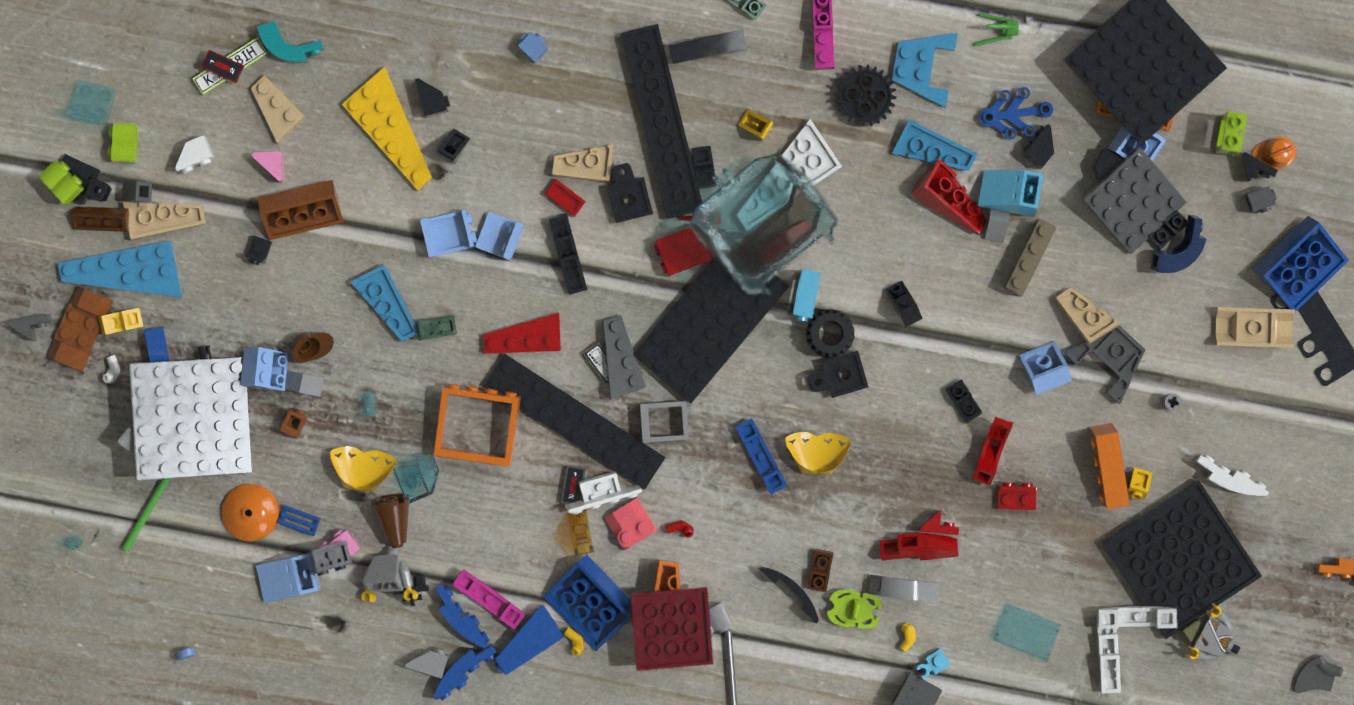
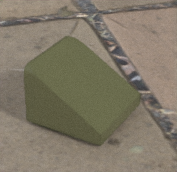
(1191, 629)

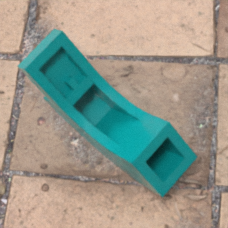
(276, 45)

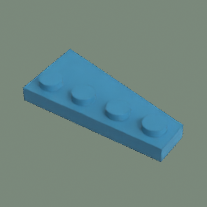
(927, 145)
(386, 300)

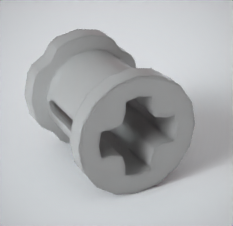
(1177, 399)

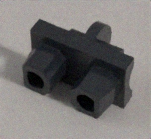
(419, 586)

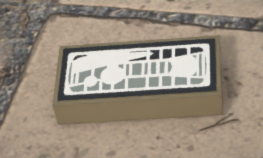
(596, 357)

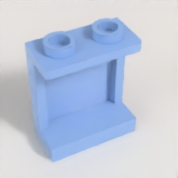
(448, 233)

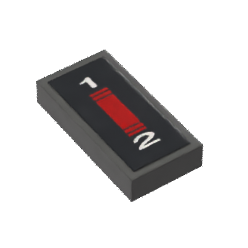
(571, 489)

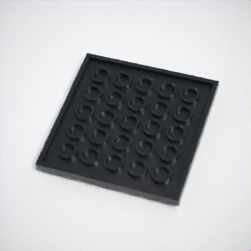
(1145, 65)
(1182, 556)

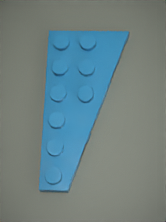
(135, 269)

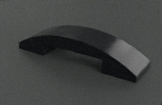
(809, 608)

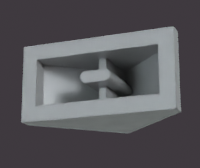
(996, 225)
(304, 383)

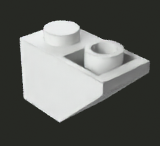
(194, 153)

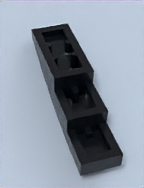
(707, 47)
(567, 253)

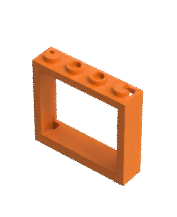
(489, 394)

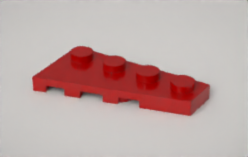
(531, 336)

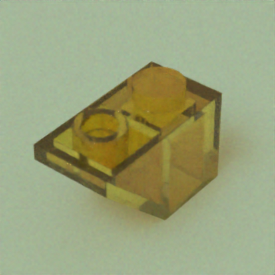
(580, 533)

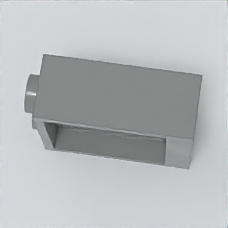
(687, 428)

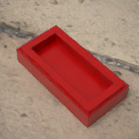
(565, 197)

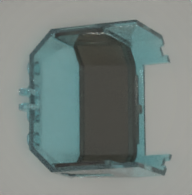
(762, 221)

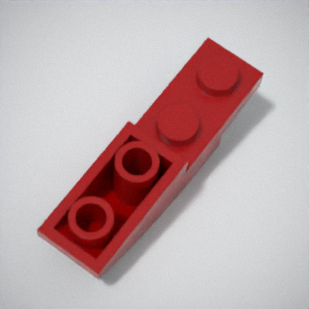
(919, 545)

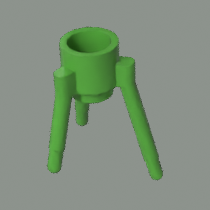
(1008, 27)

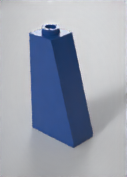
(533, 638)

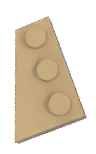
(276, 108)
(585, 165)
(1085, 316)

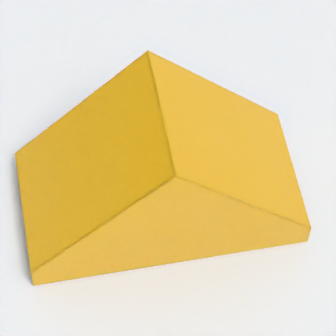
(755, 124)

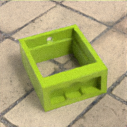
(1228, 140)

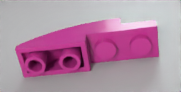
(823, 34)

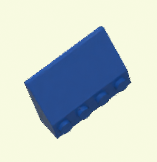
(1301, 263)
(590, 602)

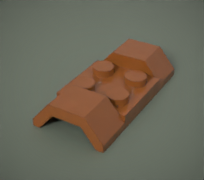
(79, 329)

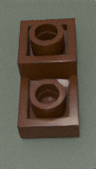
(820, 570)

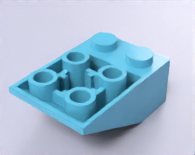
(1011, 191)

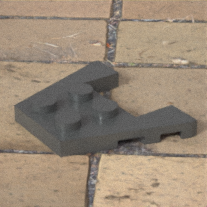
(1118, 352)

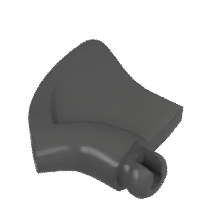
(1317, 675)

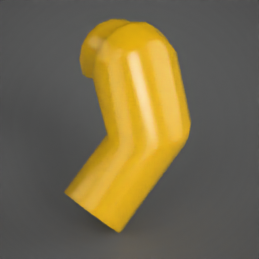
(910, 636)
(577, 641)

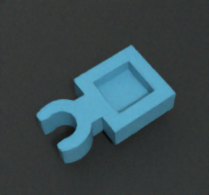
(934, 662)

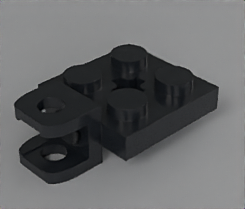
(88, 175)
(624, 186)
(830, 377)

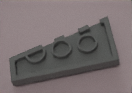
(622, 367)

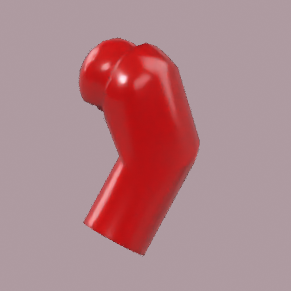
(682, 527)

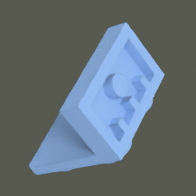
(499, 236)

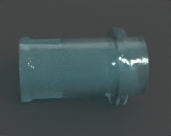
(369, 404)
(77, 539)

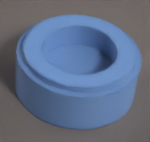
(186, 653)

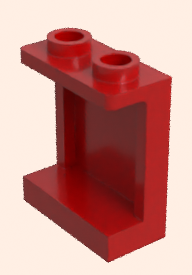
(681, 252)

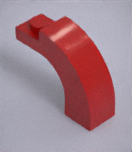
(991, 450)

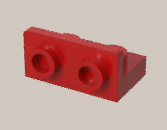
(1016, 497)

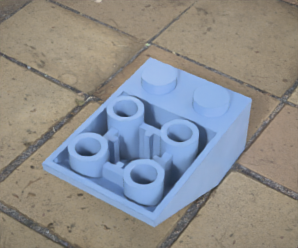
(287, 578)

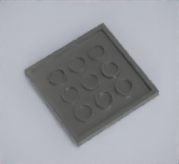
(1134, 200)

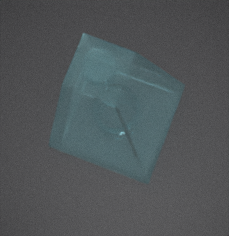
(418, 477)

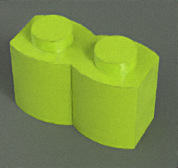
(124, 143)
(61, 182)

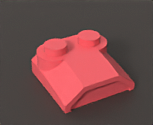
(630, 524)

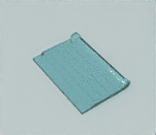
(1027, 632)

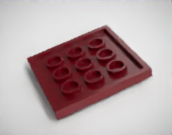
(671, 628)

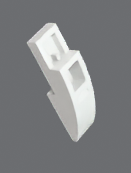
(1236, 482)

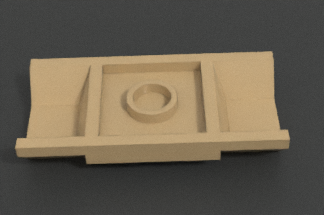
(1254, 327)

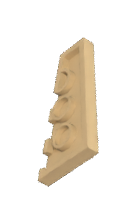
(161, 218)

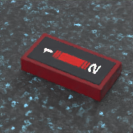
(222, 66)

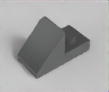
(26, 325)

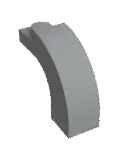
(904, 588)

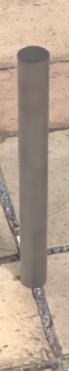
(730, 667)

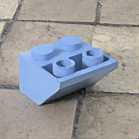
(264, 369)

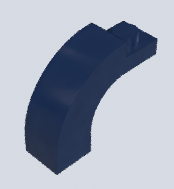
(1185, 253)

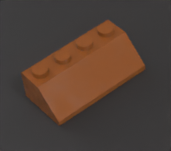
(300, 210)

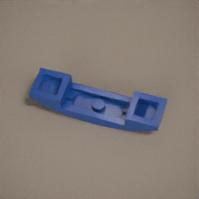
(761, 456)

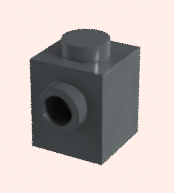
(137, 191)
(1261, 200)

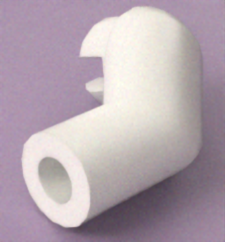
(113, 371)

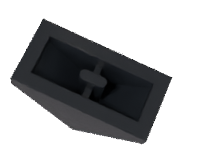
(453, 146)

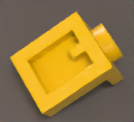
(1139, 484)

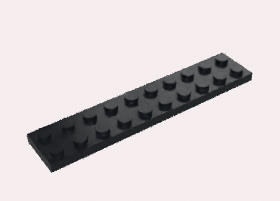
(662, 121)
(576, 422)

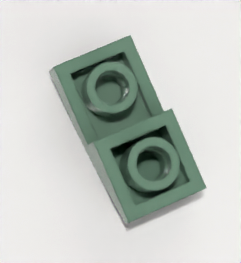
(752, 8)

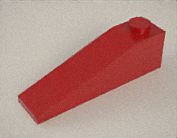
(945, 195)

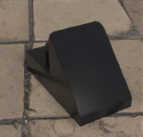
(1252, 164)

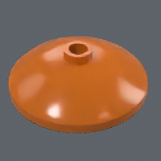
(263, 507)

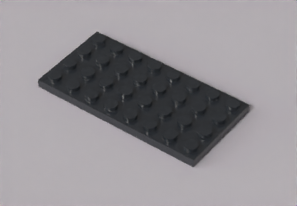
(705, 329)

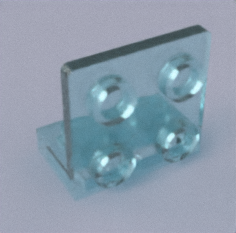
(92, 102)

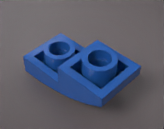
(156, 345)

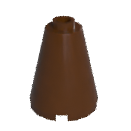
(393, 517)

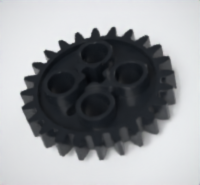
(879, 84)

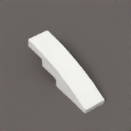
(1108, 659)

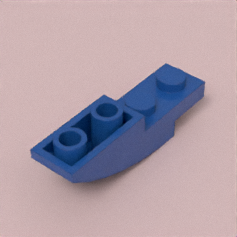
(465, 625)
(457, 676)

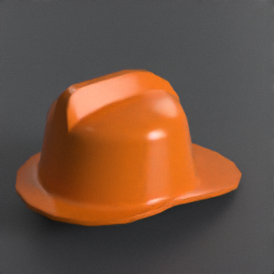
(1276, 152)

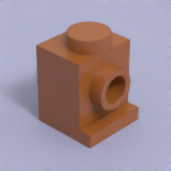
(288, 427)

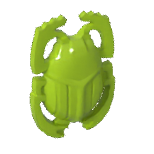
(853, 609)

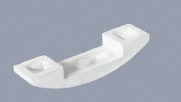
(1137, 617)

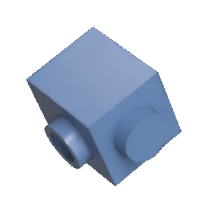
(532, 46)

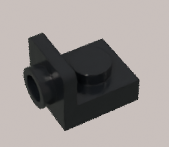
(258, 250)

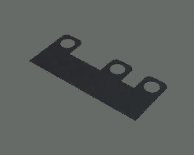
(1326, 336)

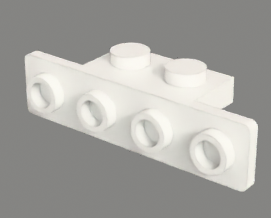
(600, 491)

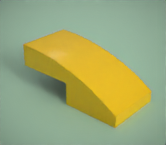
(120, 321)

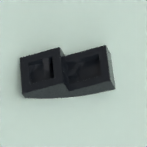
(704, 166)

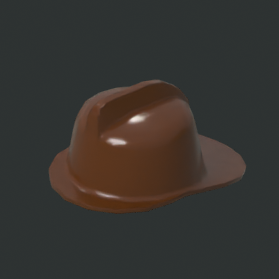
(310, 346)

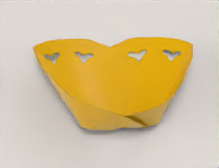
(816, 455)
(361, 471)

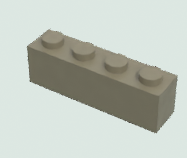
(1030, 257)

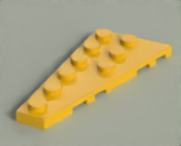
(384, 120)

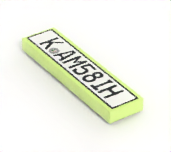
(245, 56)

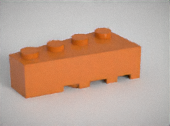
(666, 576)

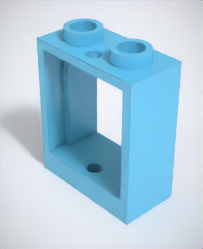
(806, 295)

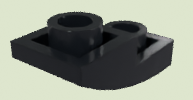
(1171, 227)
(964, 401)

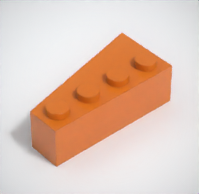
(1109, 465)

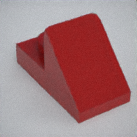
(933, 526)

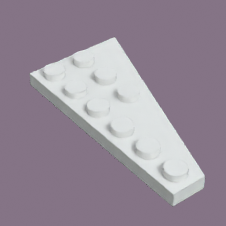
(812, 154)

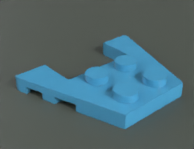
(915, 62)

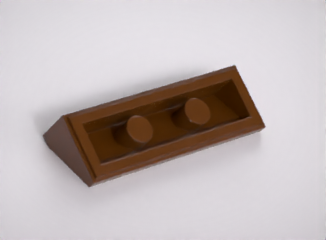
(100, 218)

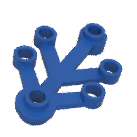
(1012, 114)

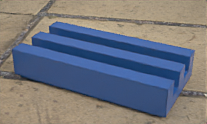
(283, 515)

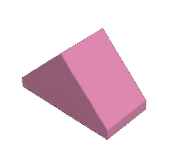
(272, 163)

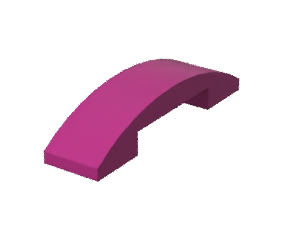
(489, 598)

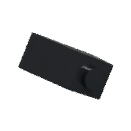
(432, 99)

